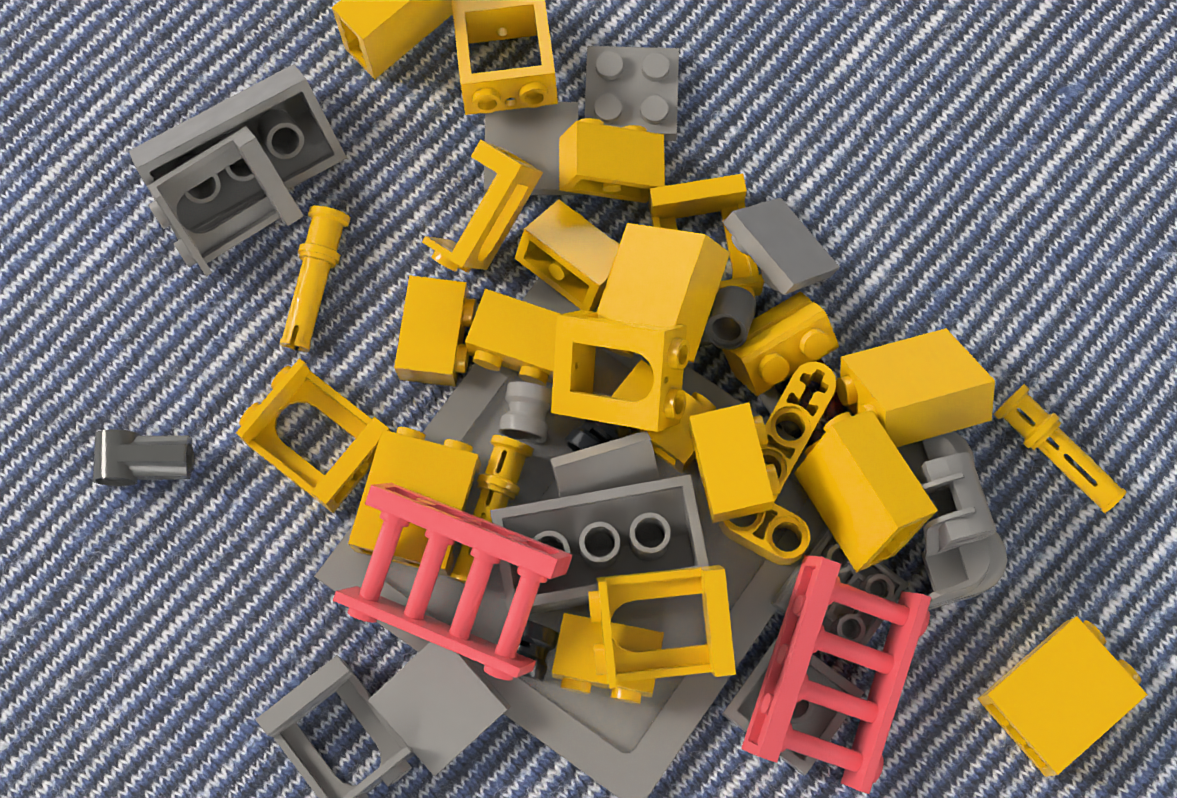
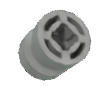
(526, 412)

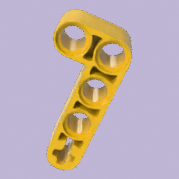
(784, 456)

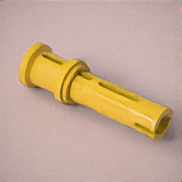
(318, 256)
(497, 488)
(1104, 493)

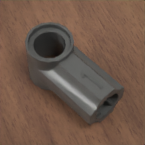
(729, 318)
(126, 457)

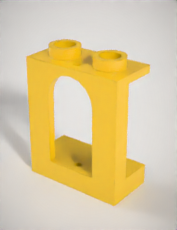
(704, 197)
(494, 214)
(575, 365)
(300, 385)
(626, 665)

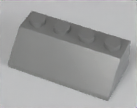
(283, 120)
(608, 534)

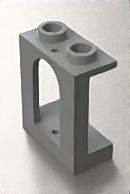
(208, 244)
(282, 719)

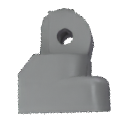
(962, 544)

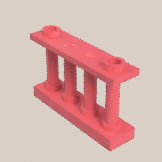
(489, 546)
(789, 683)

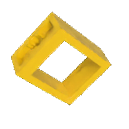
(501, 20)

